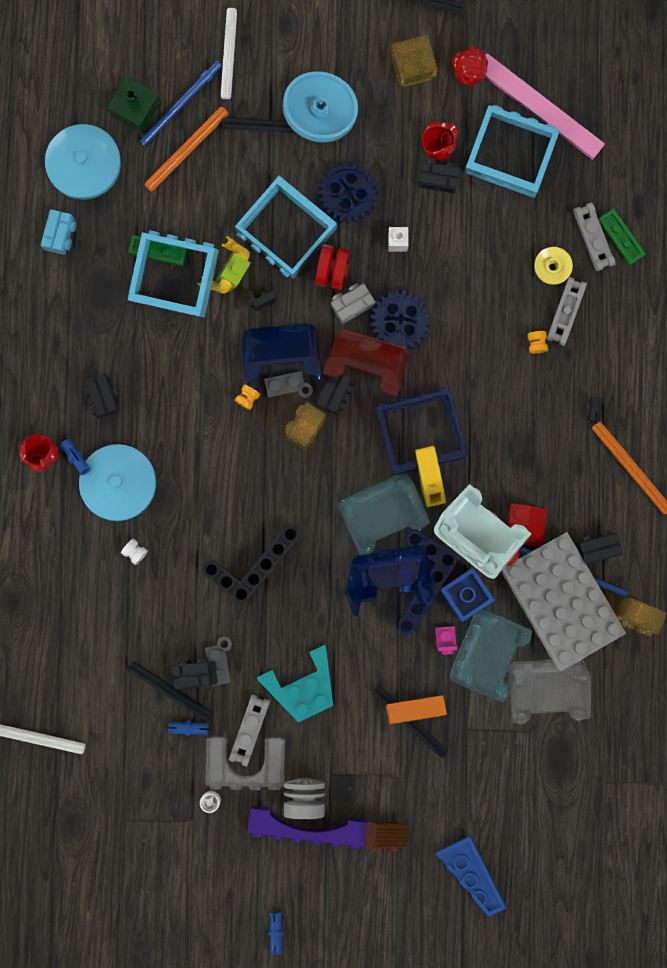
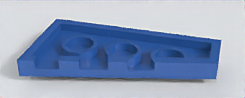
(469, 868)

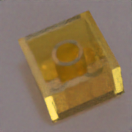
(413, 60)
(305, 426)
(640, 616)

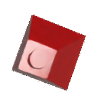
(532, 519)

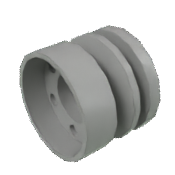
(304, 799)

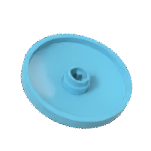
(320, 106)
(83, 161)
(118, 483)

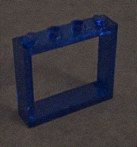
(421, 398)

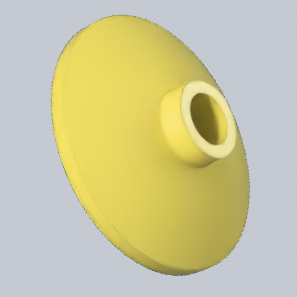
(556, 257)

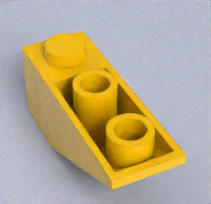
(430, 476)

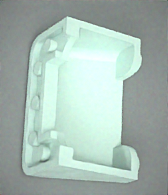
(479, 533)

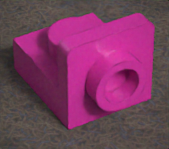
(446, 639)

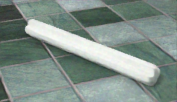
(228, 58)
(42, 739)

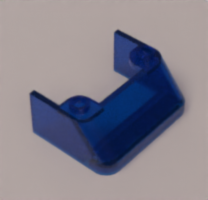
(388, 570)

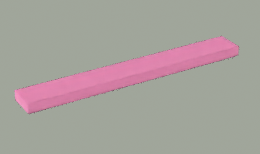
(542, 108)

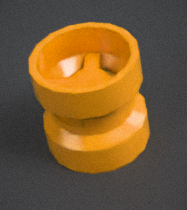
(537, 342)
(247, 397)

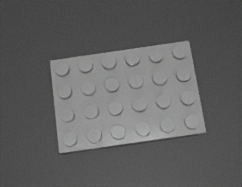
(563, 602)

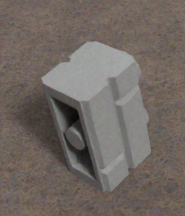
(352, 302)

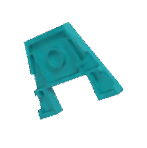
(307, 694)

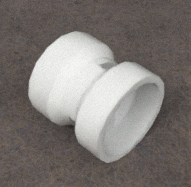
(134, 551)
(210, 805)

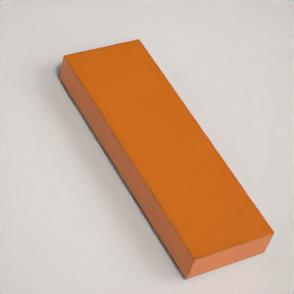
(416, 709)

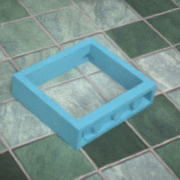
(503, 179)
(300, 200)
(207, 279)

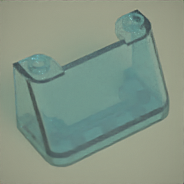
(382, 512)
(488, 653)

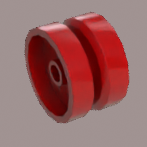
(333, 267)

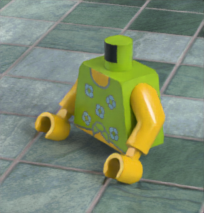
(233, 268)

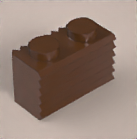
(386, 835)

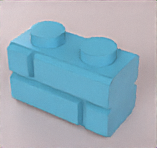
(58, 232)

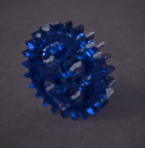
(362, 185)
(401, 303)

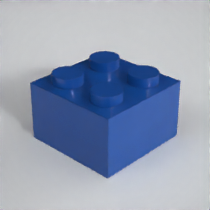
(467, 595)

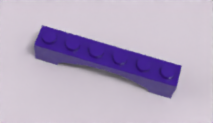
(263, 823)

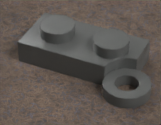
(286, 385)
(218, 654)

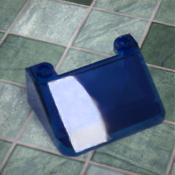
(280, 346)

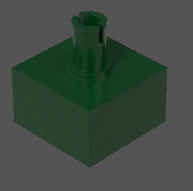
(134, 104)

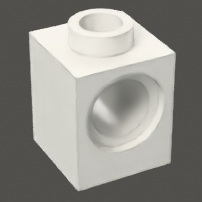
(398, 239)

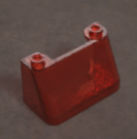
(368, 355)

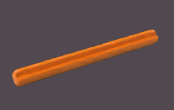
(186, 149)
(631, 467)

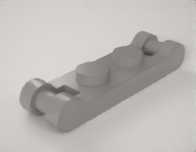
(594, 237)
(566, 311)
(249, 730)

